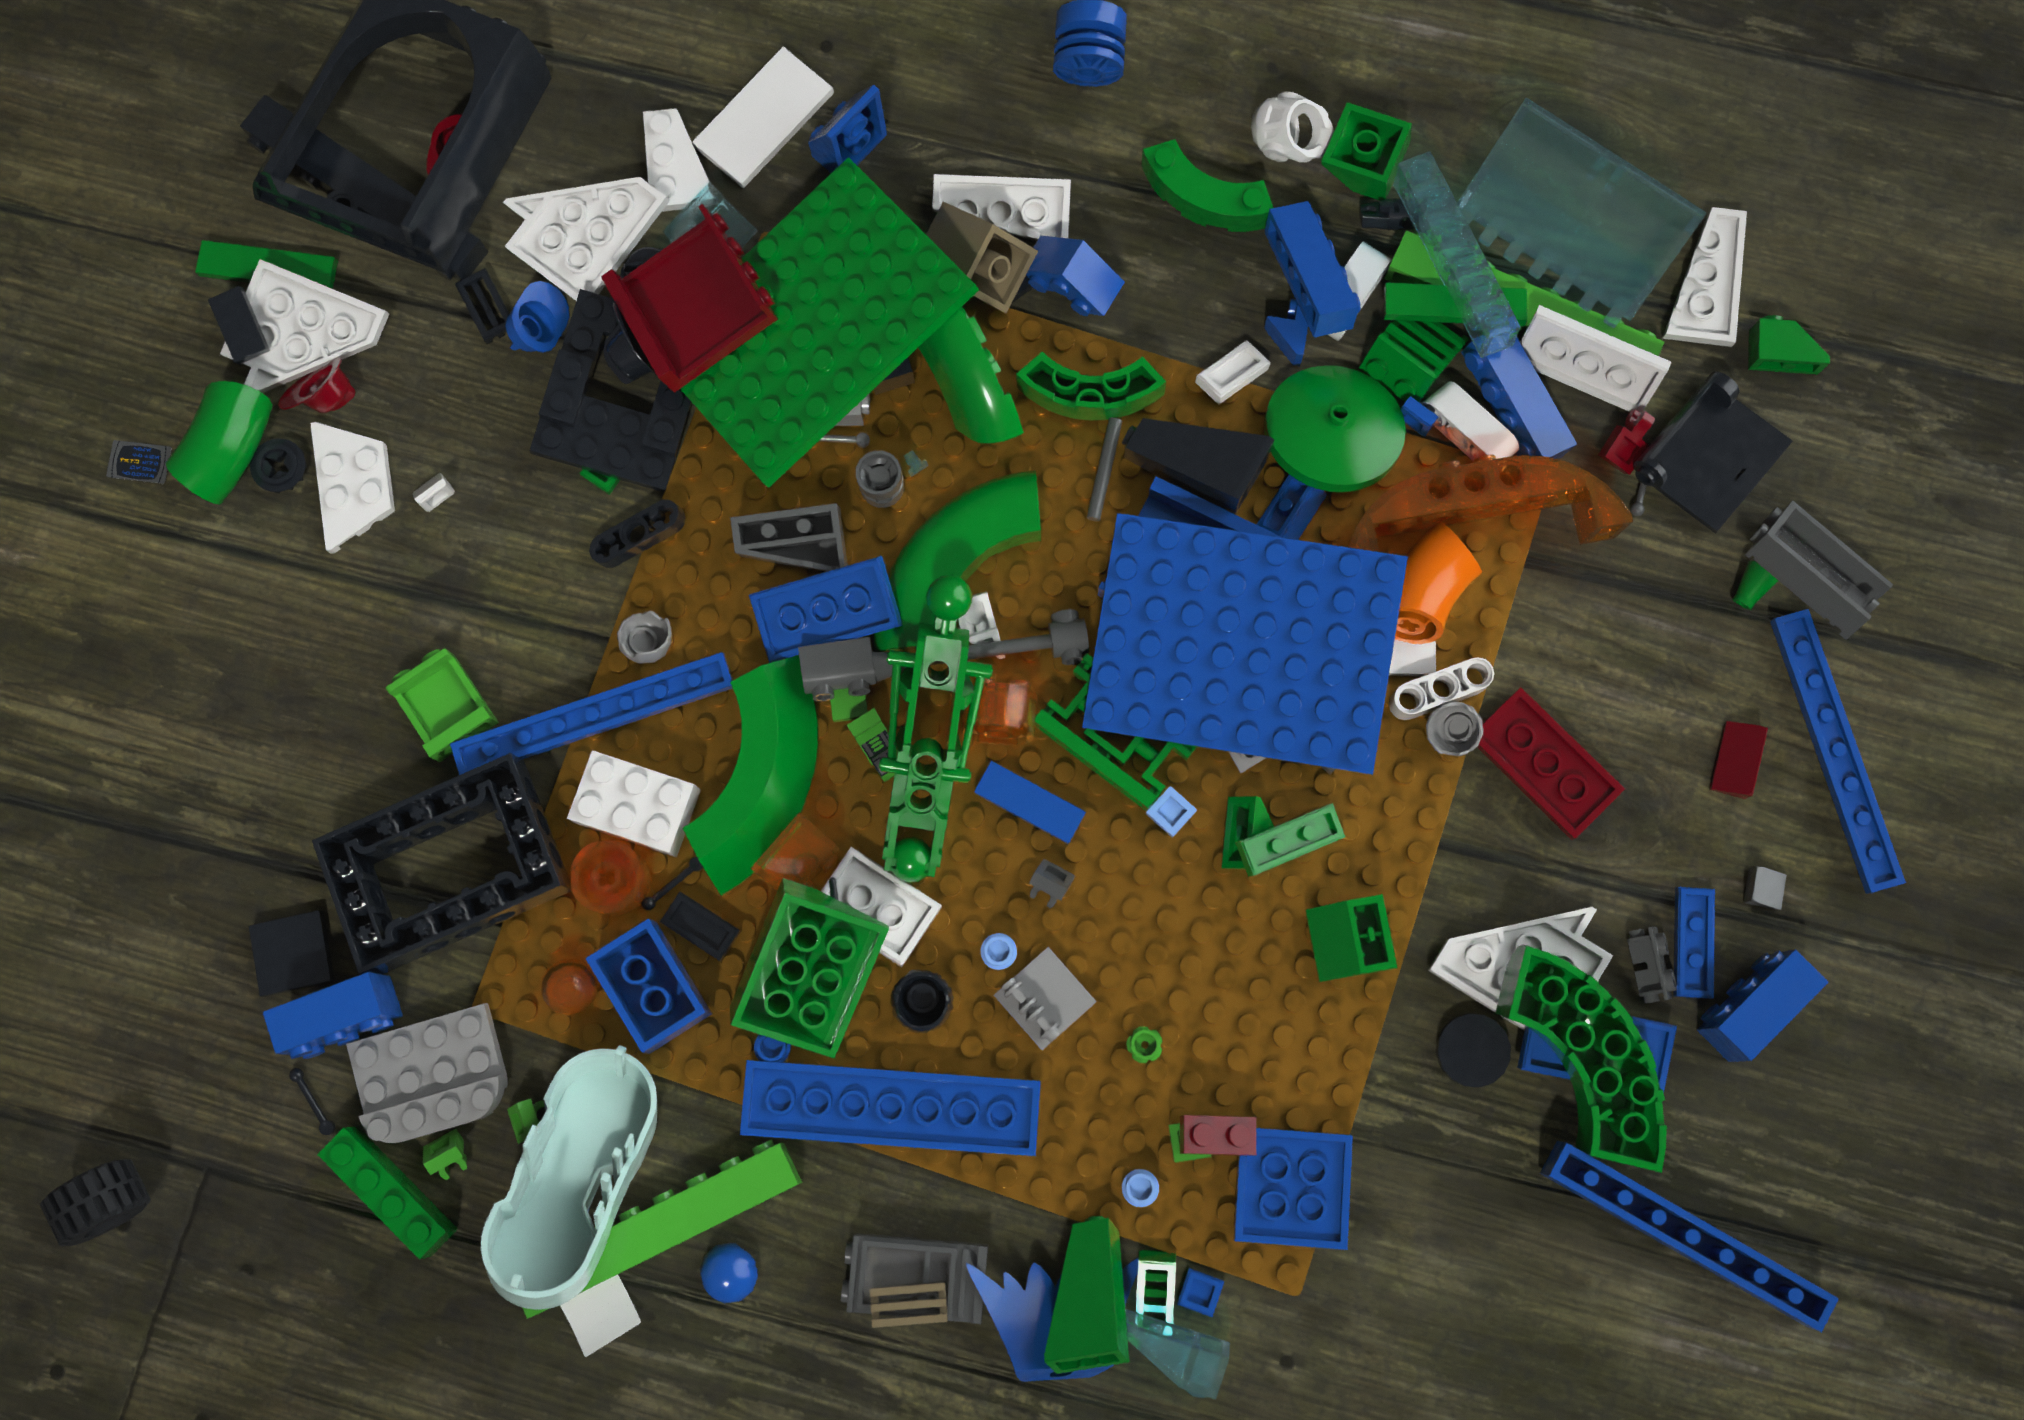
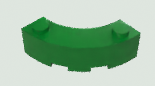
(1202, 197)
(1087, 396)

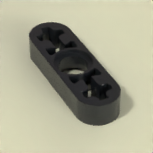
(623, 530)

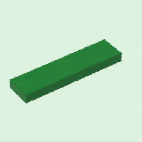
(240, 261)
(1435, 303)

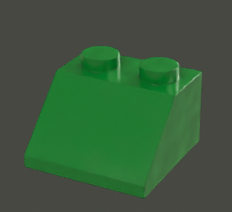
(1367, 150)

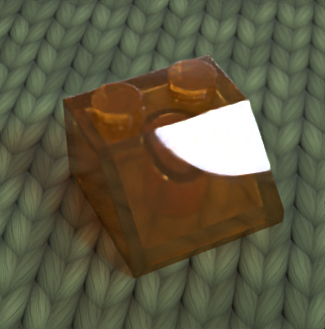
(797, 854)

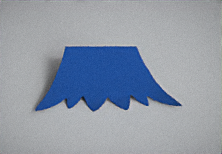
(1026, 1318)

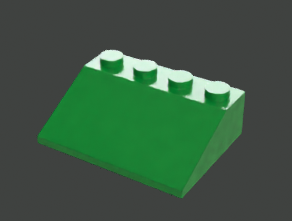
(807, 969)

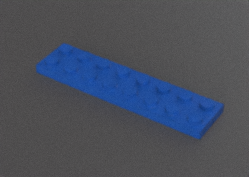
(890, 1108)

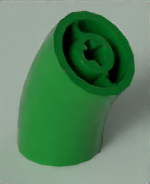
(220, 440)

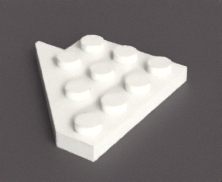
(583, 230)

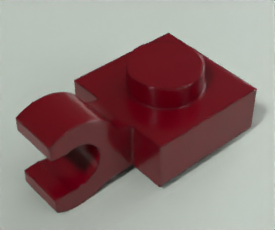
(1626, 443)

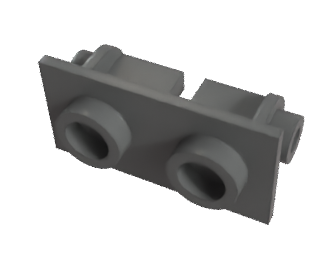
(1657, 977)

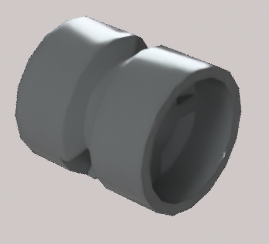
(880, 479)

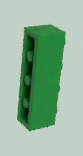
(387, 1192)

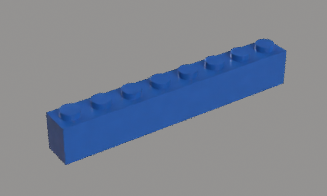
(1689, 1236)

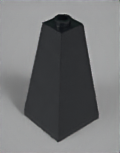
(1200, 459)

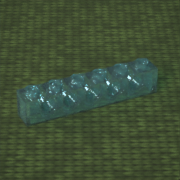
(1456, 254)

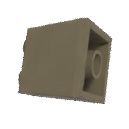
(984, 253)

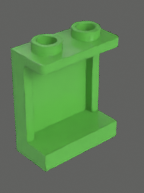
(441, 702)

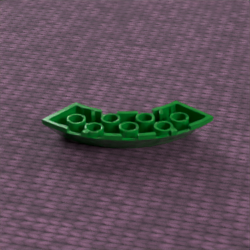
(769, 777)

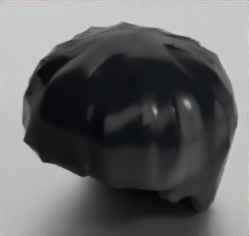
(921, 1001)

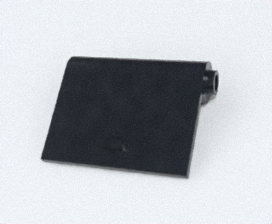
(1705, 449)

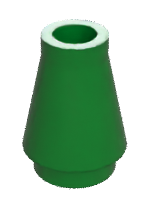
(1753, 585)

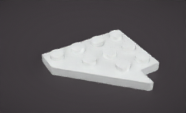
(304, 326)
(1480, 959)

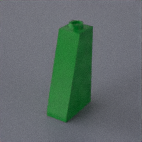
(1090, 1302)

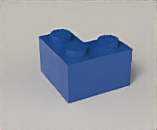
(1074, 272)

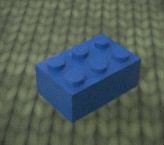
(648, 986)
(1761, 1005)
(333, 1015)

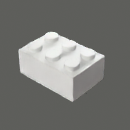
(634, 803)

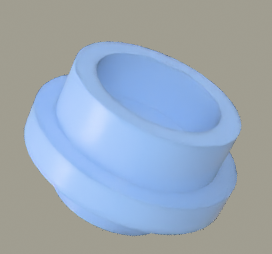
(998, 951)
(1140, 1188)

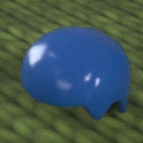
(728, 1273)

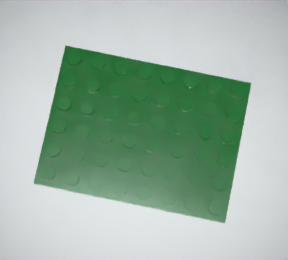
(851, 303)

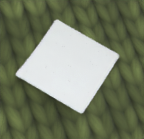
(601, 1314)

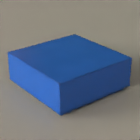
(1418, 416)
(1200, 1292)

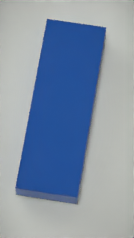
(1029, 802)
(1694, 942)

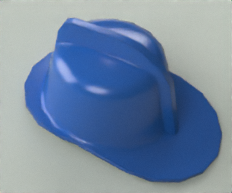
(537, 318)

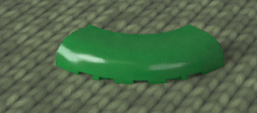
(969, 381)
(956, 543)
(1600, 1051)

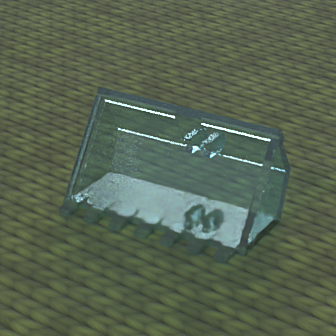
(1578, 212)

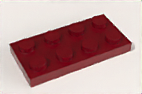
(1547, 764)

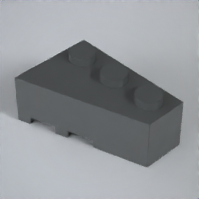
(793, 537)

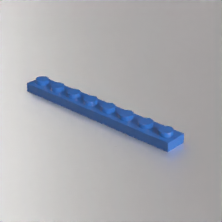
(596, 713)
(1837, 751)

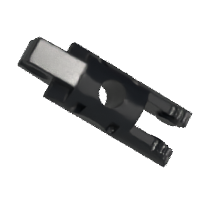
(1385, 215)

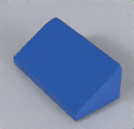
(1291, 509)

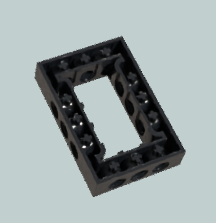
(350, 852)

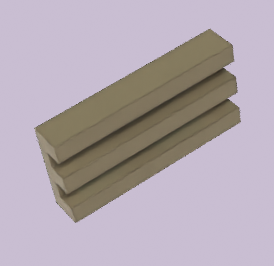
(940, 1302)

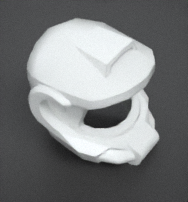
(1277, 128)

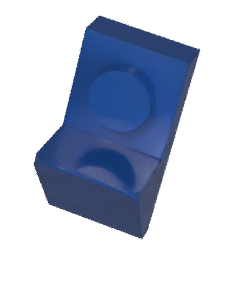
(1289, 333)

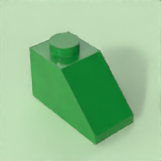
(1784, 347)

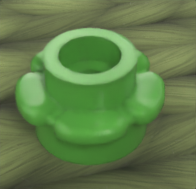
(1141, 1054)

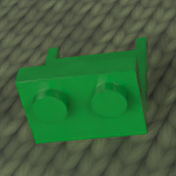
(1411, 356)

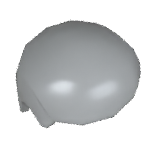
(644, 637)
(1454, 729)

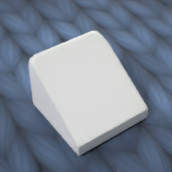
(433, 492)

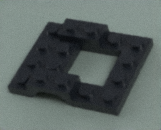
(599, 433)

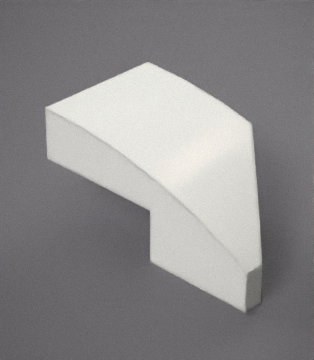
(980, 621)

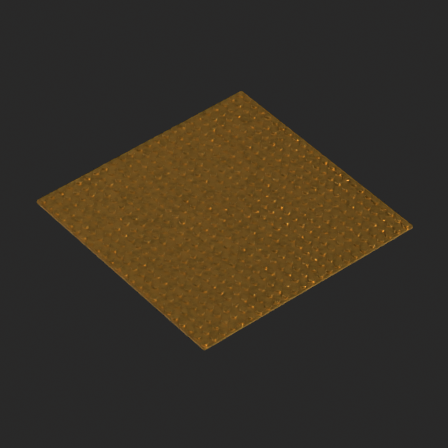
(1149, 918)

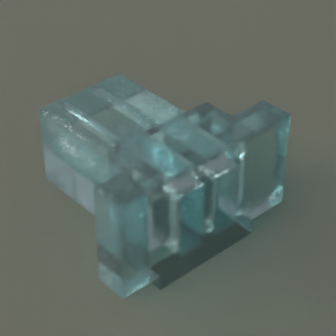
(914, 463)

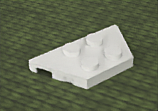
(351, 483)

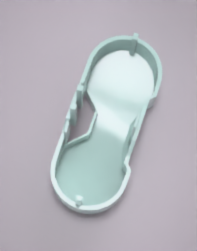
(594, 1126)

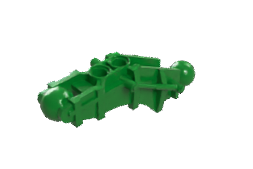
(912, 857)

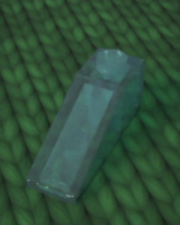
(1185, 1356)

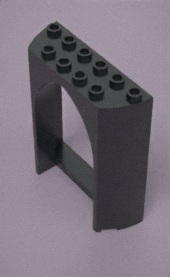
(504, 94)

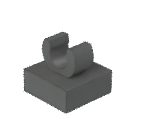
(1051, 880)

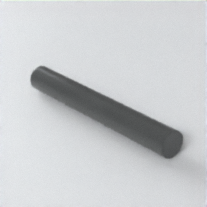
(1104, 469)

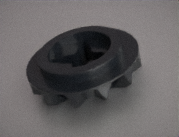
(277, 451)

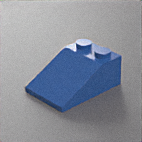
(851, 132)

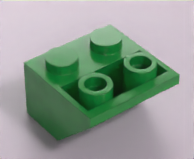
(1351, 938)

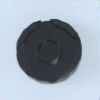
(1473, 1050)

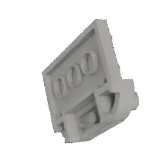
(429, 1075)

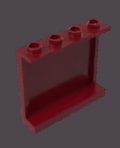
(692, 302)

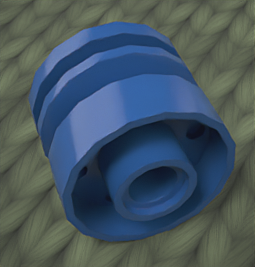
(1089, 43)

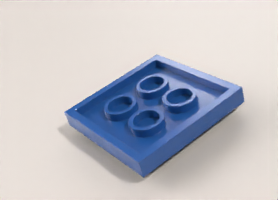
(1295, 1190)

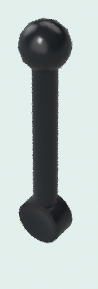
(650, 902)
(326, 1126)

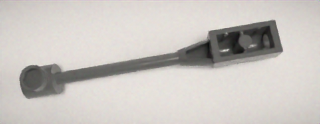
(856, 666)

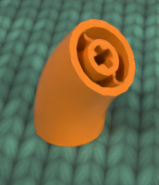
(1434, 579)

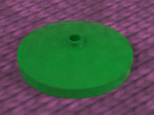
(1335, 428)

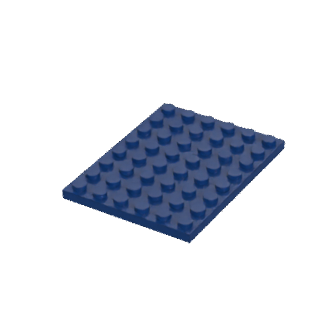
(1245, 643)

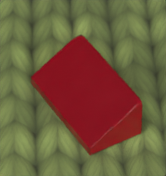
(1739, 759)

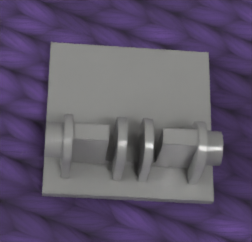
(1045, 998)

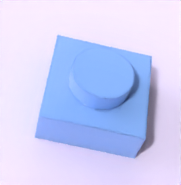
(1171, 811)

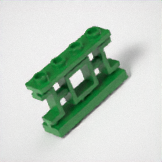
(1099, 754)

